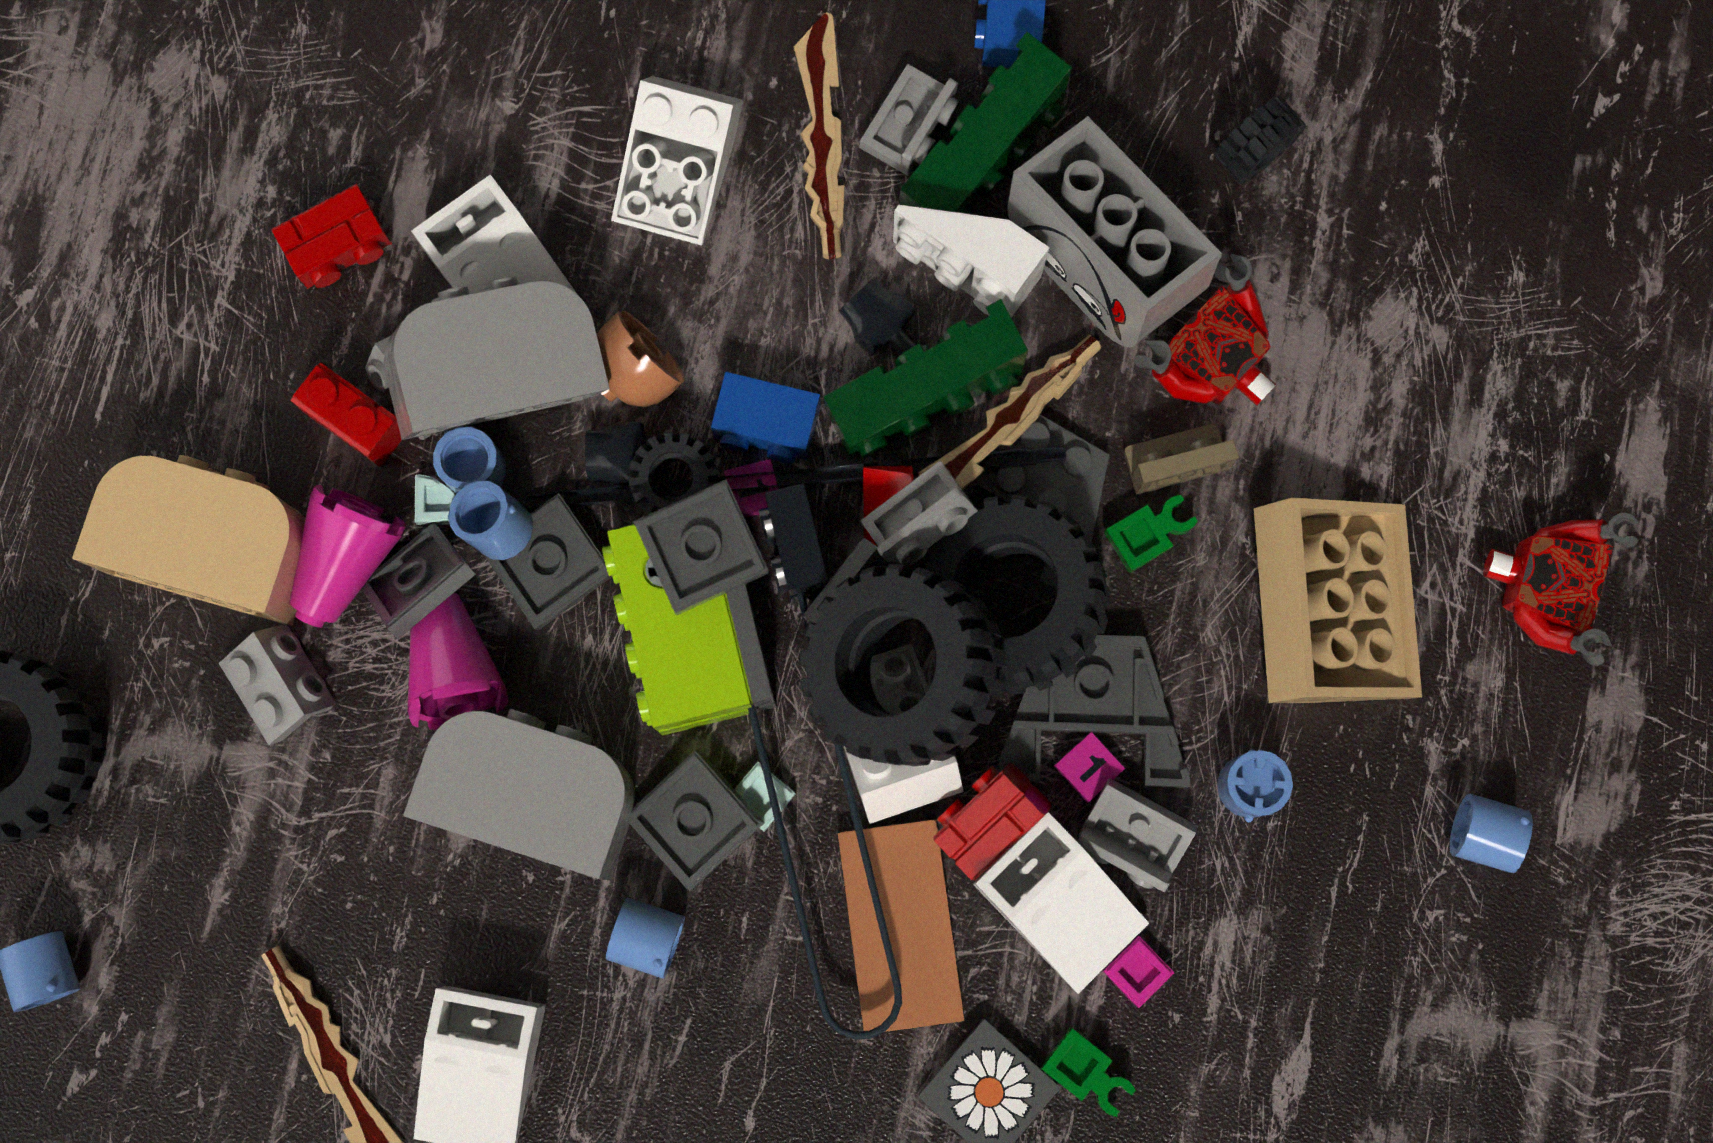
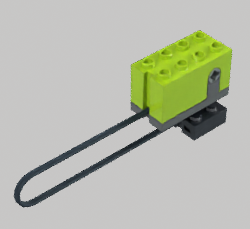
(714, 669)

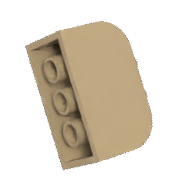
(195, 534)

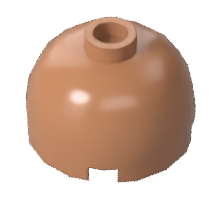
(635, 364)

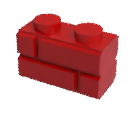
(332, 238)
(348, 414)
(991, 821)

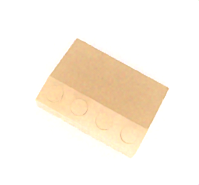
(1336, 601)

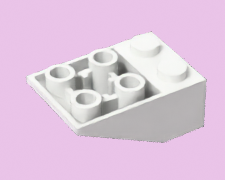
(675, 158)
(485, 240)
(972, 253)
(900, 788)
(1061, 902)
(476, 1067)

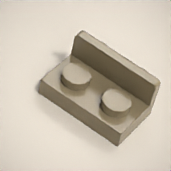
(1179, 458)

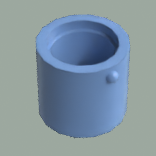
(468, 457)
(490, 520)
(1255, 784)
(1491, 833)
(645, 937)
(38, 971)

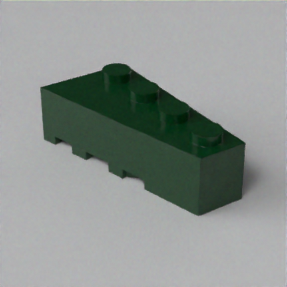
(993, 134)
(928, 383)

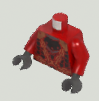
(1217, 345)
(1559, 582)

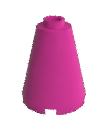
(338, 553)
(450, 667)

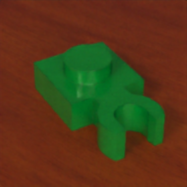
(1144, 536)
(1081, 1068)

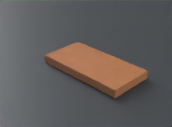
(918, 924)

